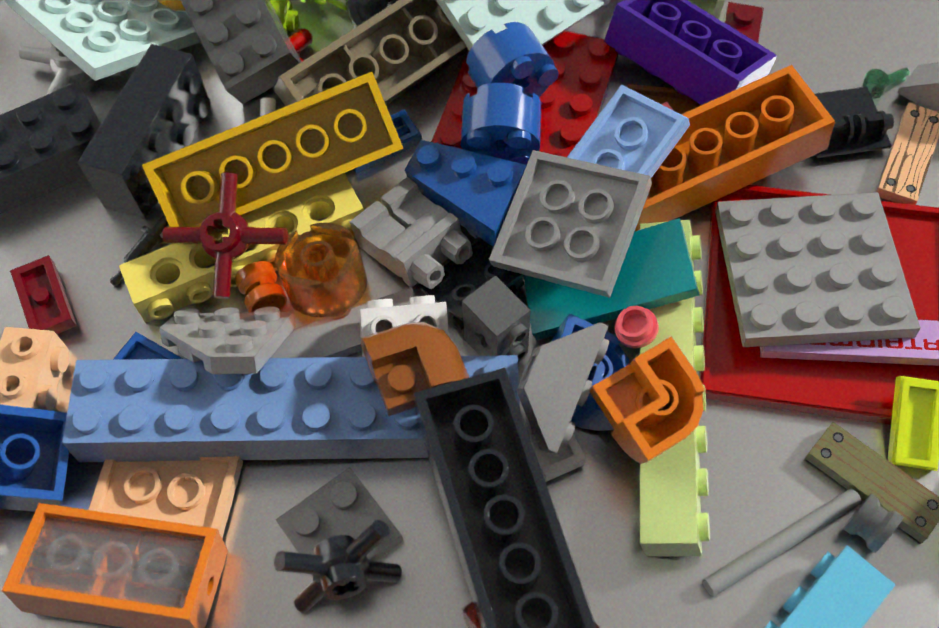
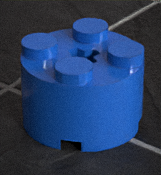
(512, 58)
(501, 122)

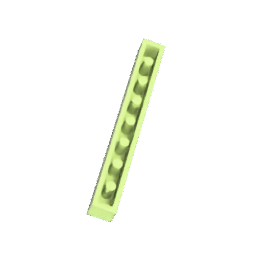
(673, 480)

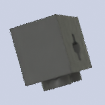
(496, 321)

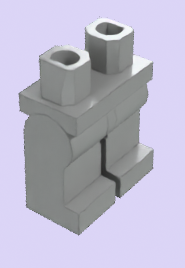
(411, 235)

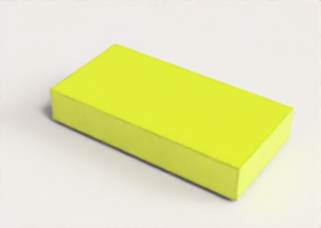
(915, 424)

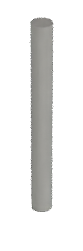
(781, 542)

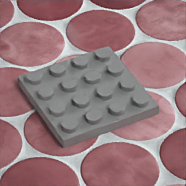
(814, 270)

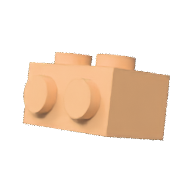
(31, 367)

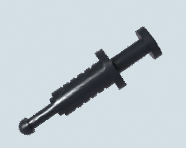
(143, 245)

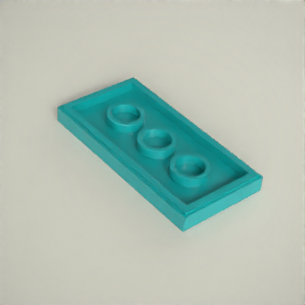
(651, 276)

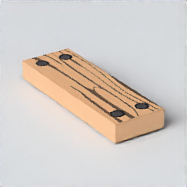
(910, 155)

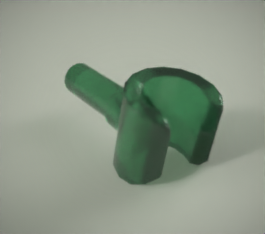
(882, 79)

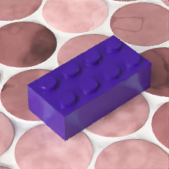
(687, 47)

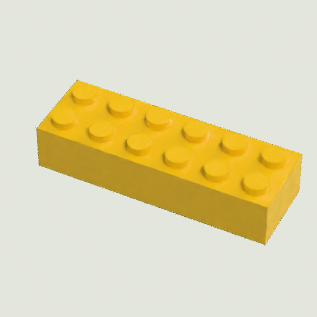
(277, 153)

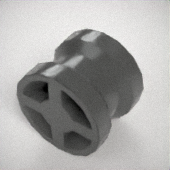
(873, 523)

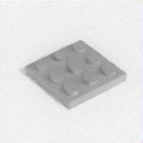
(571, 222)

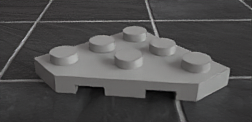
(228, 339)

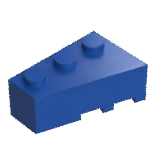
(467, 185)

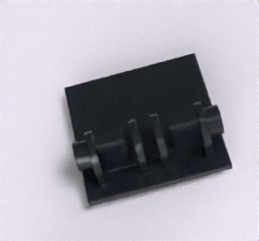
(857, 122)
(465, 278)

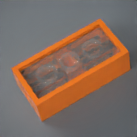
(116, 569)

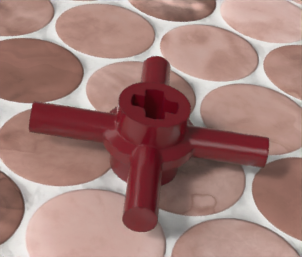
(216, 225)

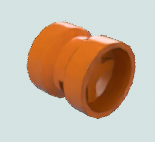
(260, 287)

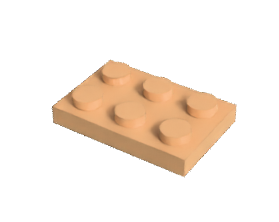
(170, 490)

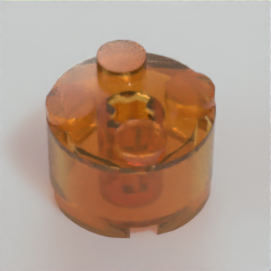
(322, 271)

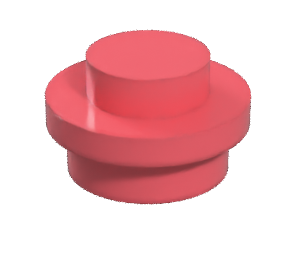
(636, 327)

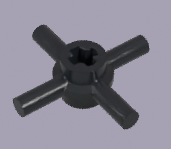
(339, 566)

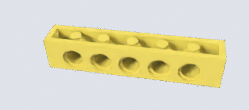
(149, 275)

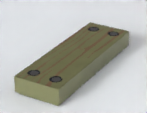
(868, 472)

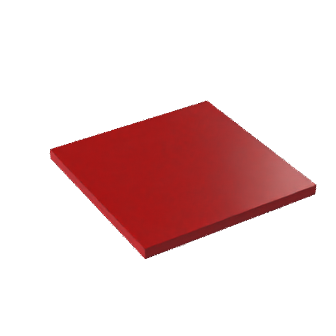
(816, 386)

